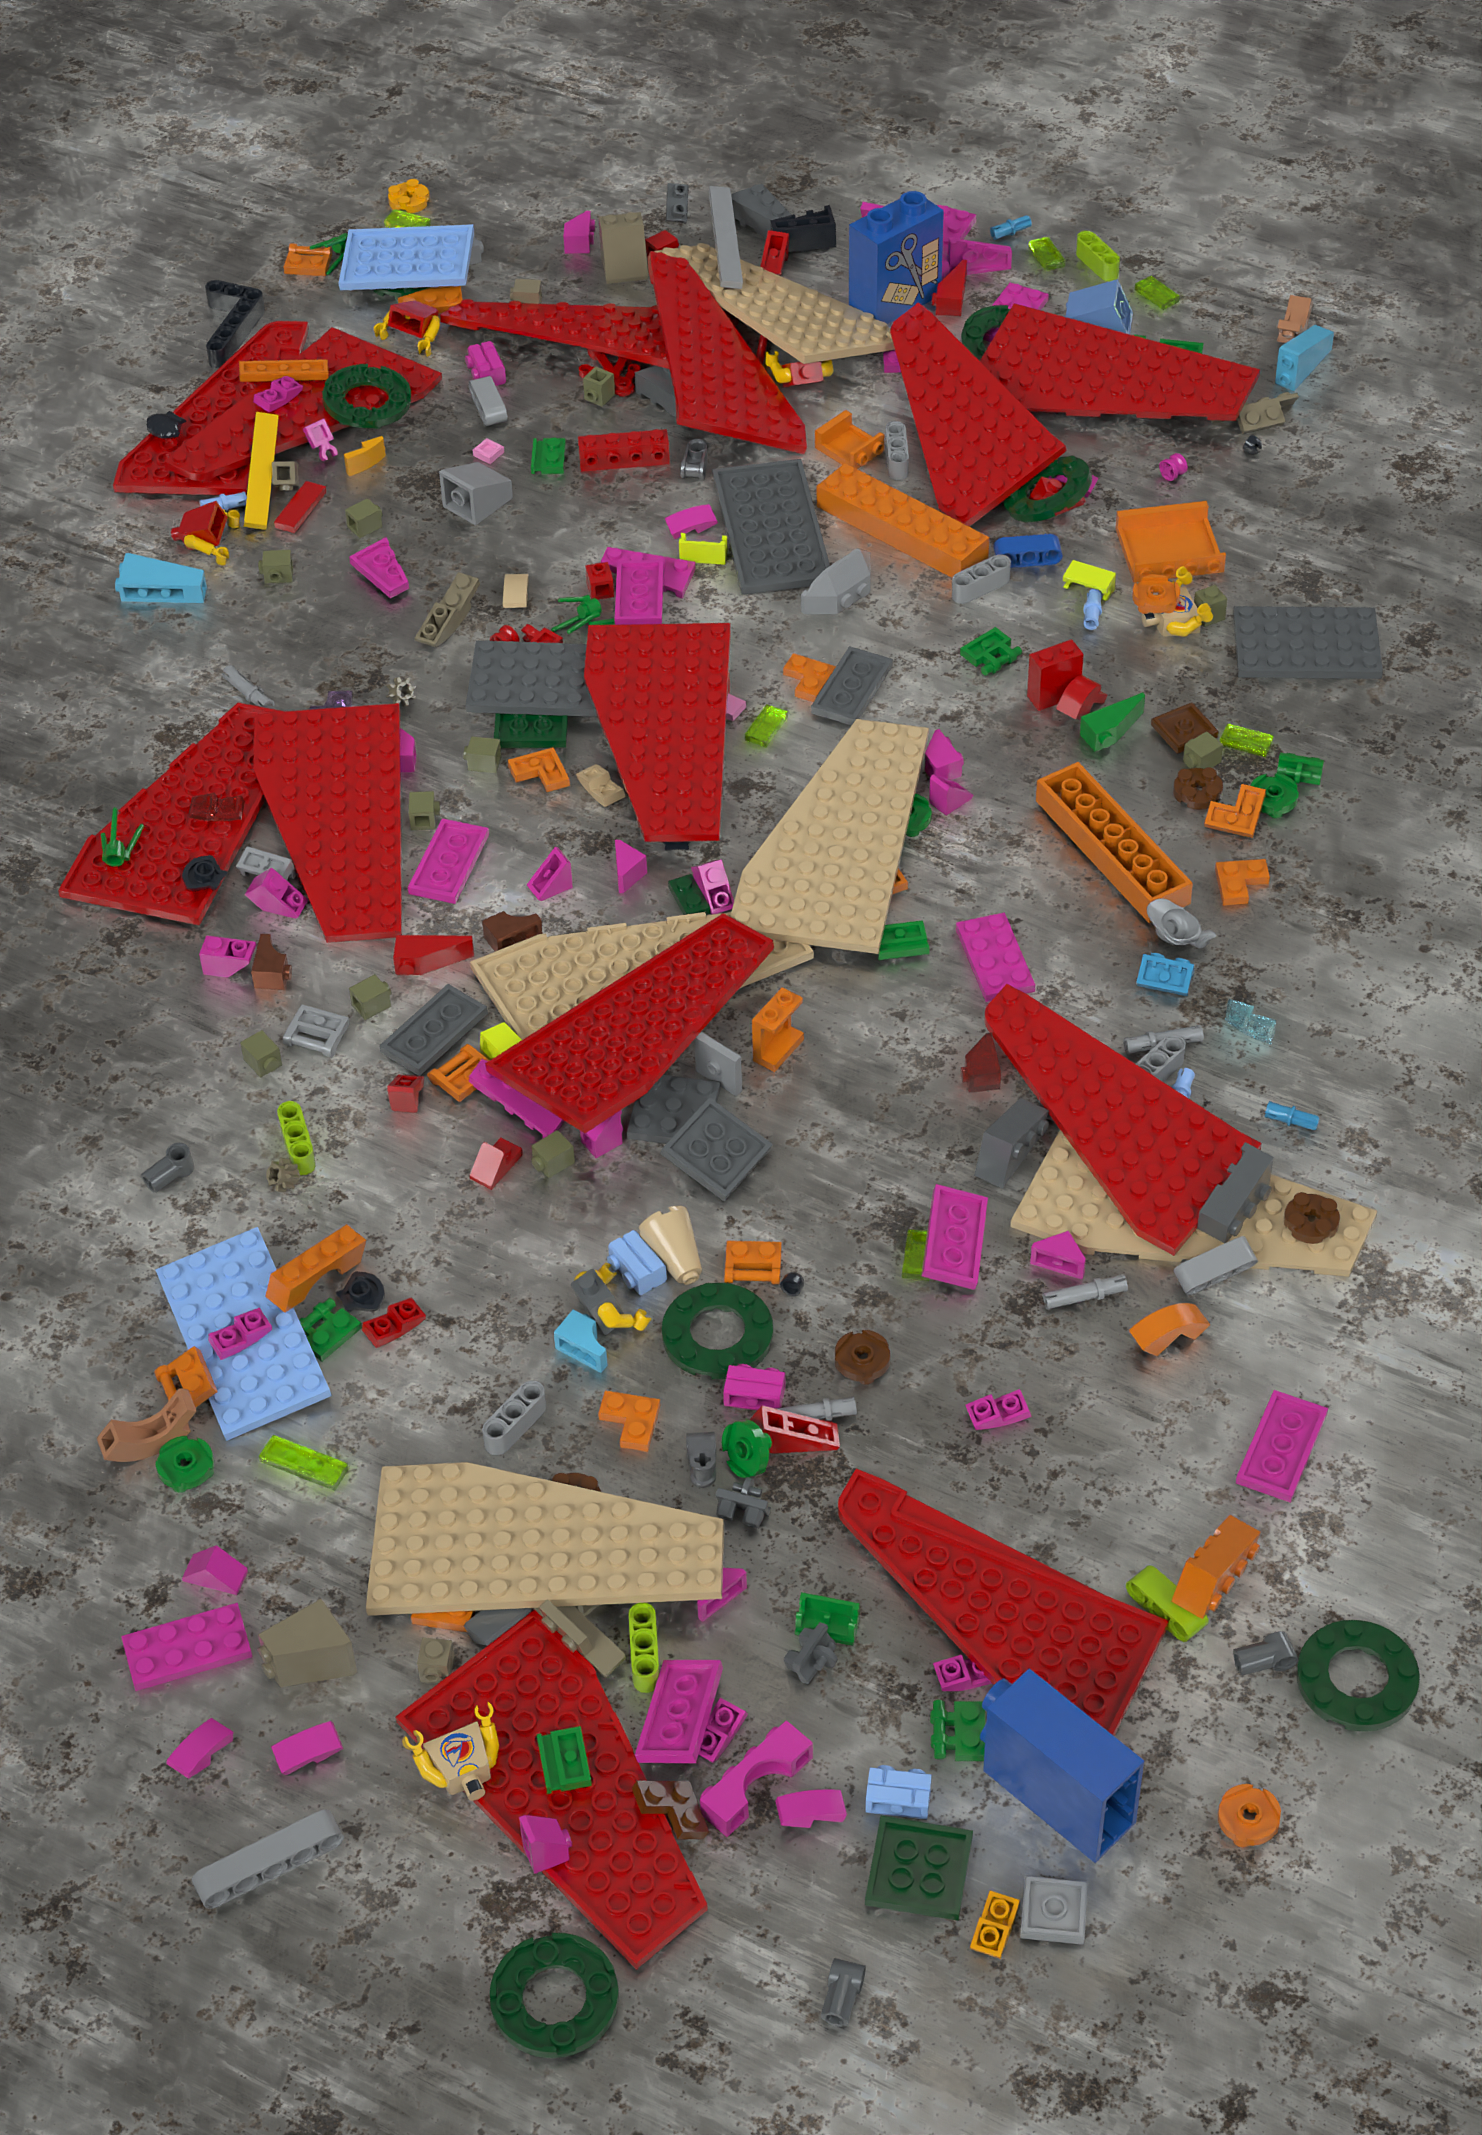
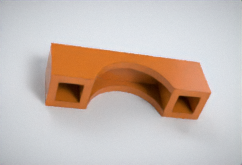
(294, 1280)

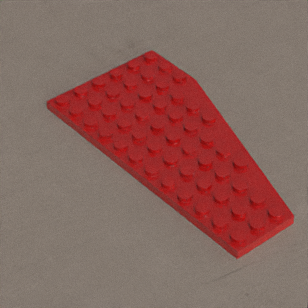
(633, 1029)

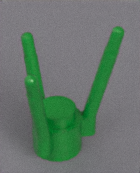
(338, 245)
(587, 610)
(115, 852)

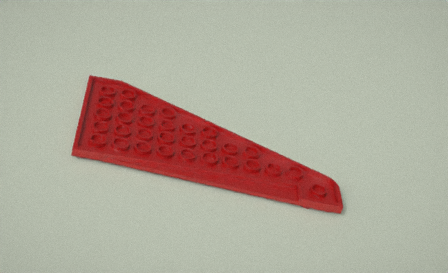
(609, 328)
(713, 369)
(144, 466)
(1004, 1604)

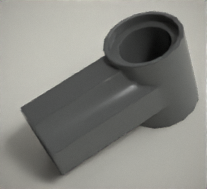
(175, 1164)
(1273, 1652)
(844, 1984)

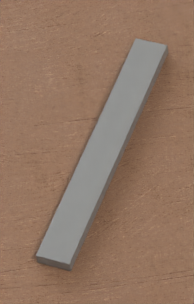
(725, 237)

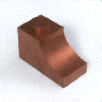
(505, 930)
(270, 967)

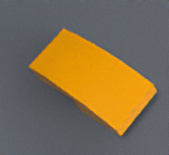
(366, 457)
(995, 1924)

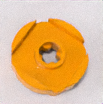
(399, 196)

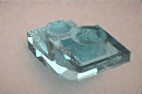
(1242, 1018)

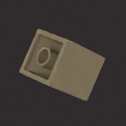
(623, 247)
(306, 1648)

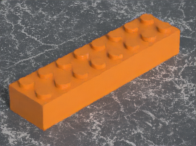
(901, 521)
(1111, 839)

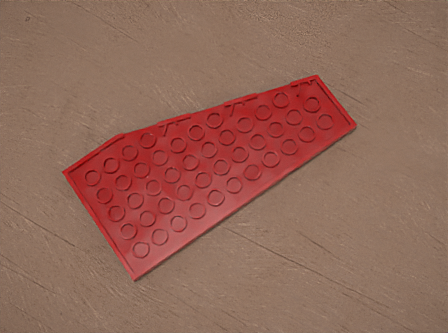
(1095, 370)
(665, 720)
(338, 809)
(170, 839)
(621, 1862)

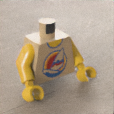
(1186, 617)
(459, 1758)

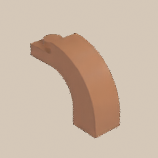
(1296, 318)
(142, 1439)

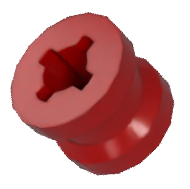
(506, 633)

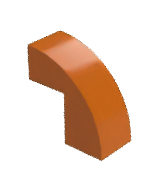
(1163, 1326)

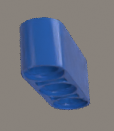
(1030, 550)

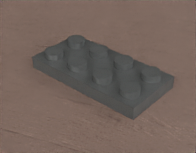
(851, 685)
(433, 1029)

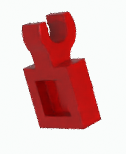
(542, 636)

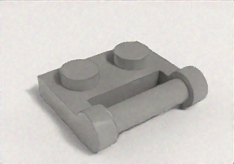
(319, 1024)

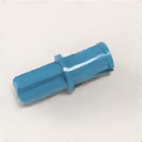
(1010, 227)
(1291, 1116)

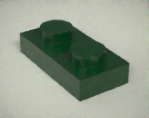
(688, 895)

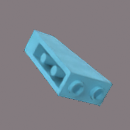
(1302, 356)
(159, 581)

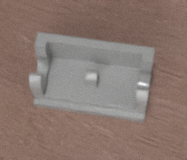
(258, 861)

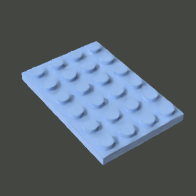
(406, 257)

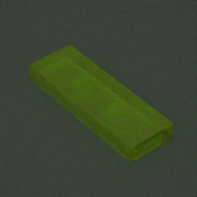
(303, 1462)

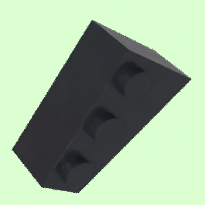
(808, 231)

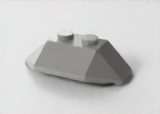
(839, 585)

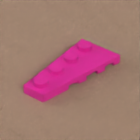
(676, 571)
(515, 1103)

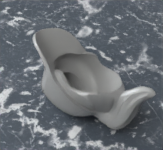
(1177, 925)

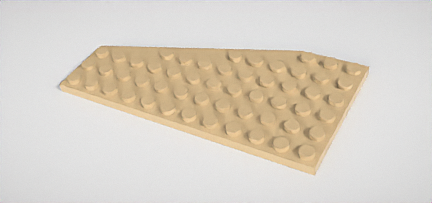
(790, 314)
(553, 974)
(1070, 1199)

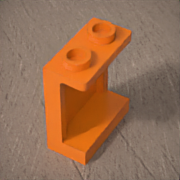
(847, 442)
(772, 1030)

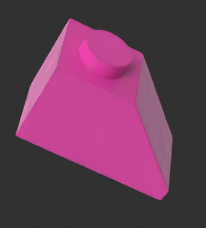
(544, 1842)

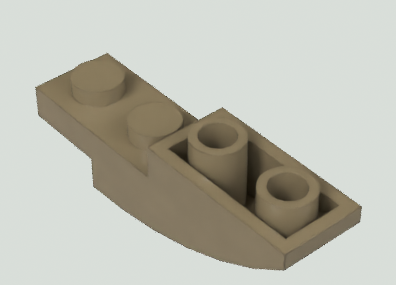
(450, 612)

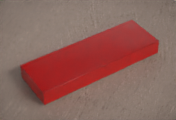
(300, 507)

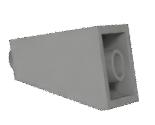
(474, 491)

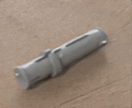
(253, 693)
(1151, 1039)
(1087, 1291)
(826, 1409)

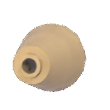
(674, 1243)

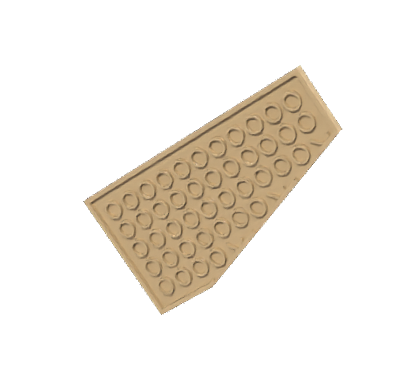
(838, 848)
(513, 1540)

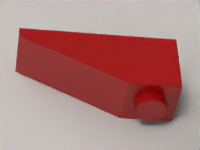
(951, 292)
(429, 952)
(796, 1432)

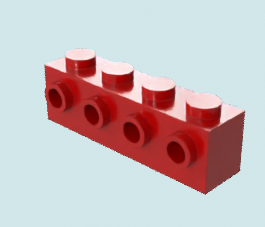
(623, 450)

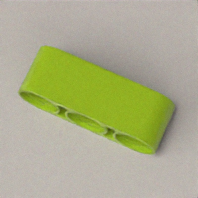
(1097, 256)
(296, 1137)
(1154, 1594)
(643, 1635)

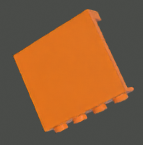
(1167, 538)

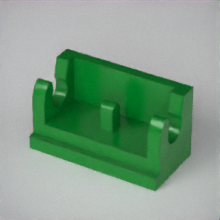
(839, 1615)

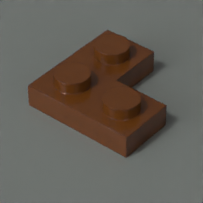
(677, 1801)

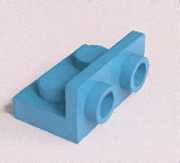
(1165, 974)

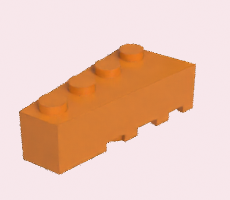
(1216, 1566)

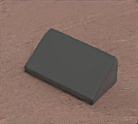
(491, 1624)

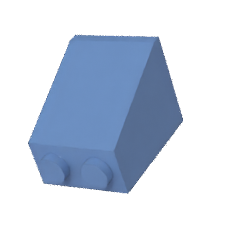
(1101, 306)

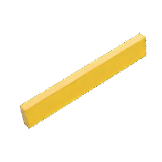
(261, 471)

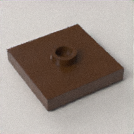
(1182, 725)

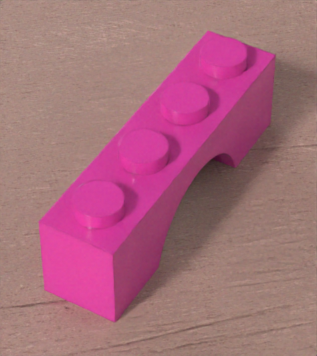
(782, 1752)

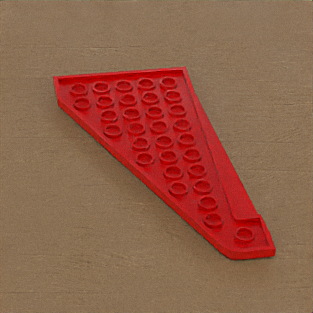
(969, 425)
(229, 438)
(1132, 1131)

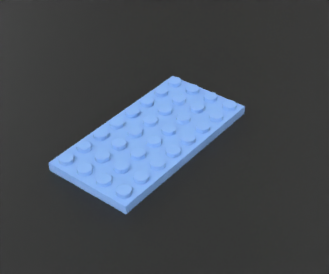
(270, 1375)

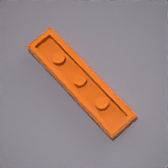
(275, 370)

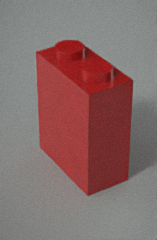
(1052, 672)

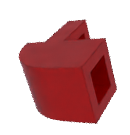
(1080, 696)

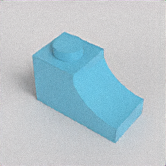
(577, 1339)

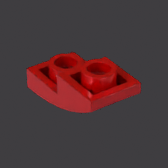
(398, 1321)

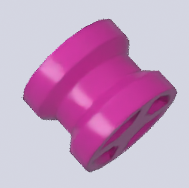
(1173, 467)

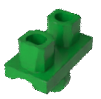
(1300, 768)

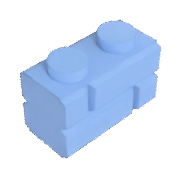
(636, 1262)
(898, 1792)

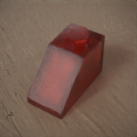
(982, 1066)

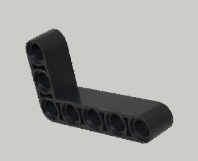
(245, 311)

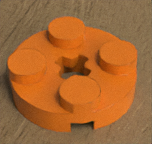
(1167, 596)
(1245, 1831)

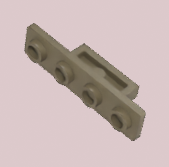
(1264, 413)
(582, 1636)

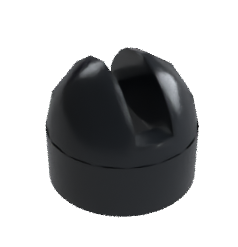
(1252, 444)
(792, 1284)

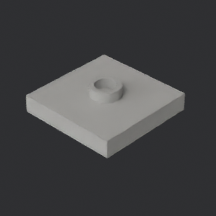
(718, 1063)
(1054, 1909)

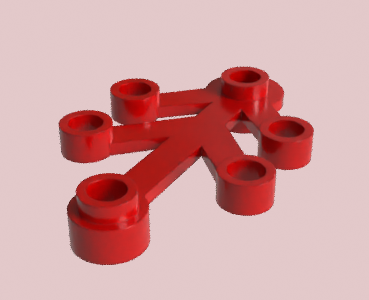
(622, 385)

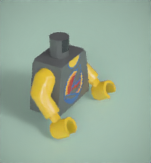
(601, 1304)

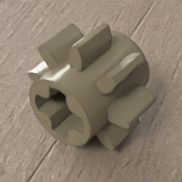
(407, 690)
(282, 1175)

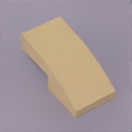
(515, 590)
(599, 785)

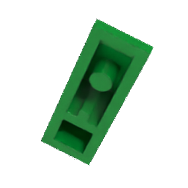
(1110, 723)

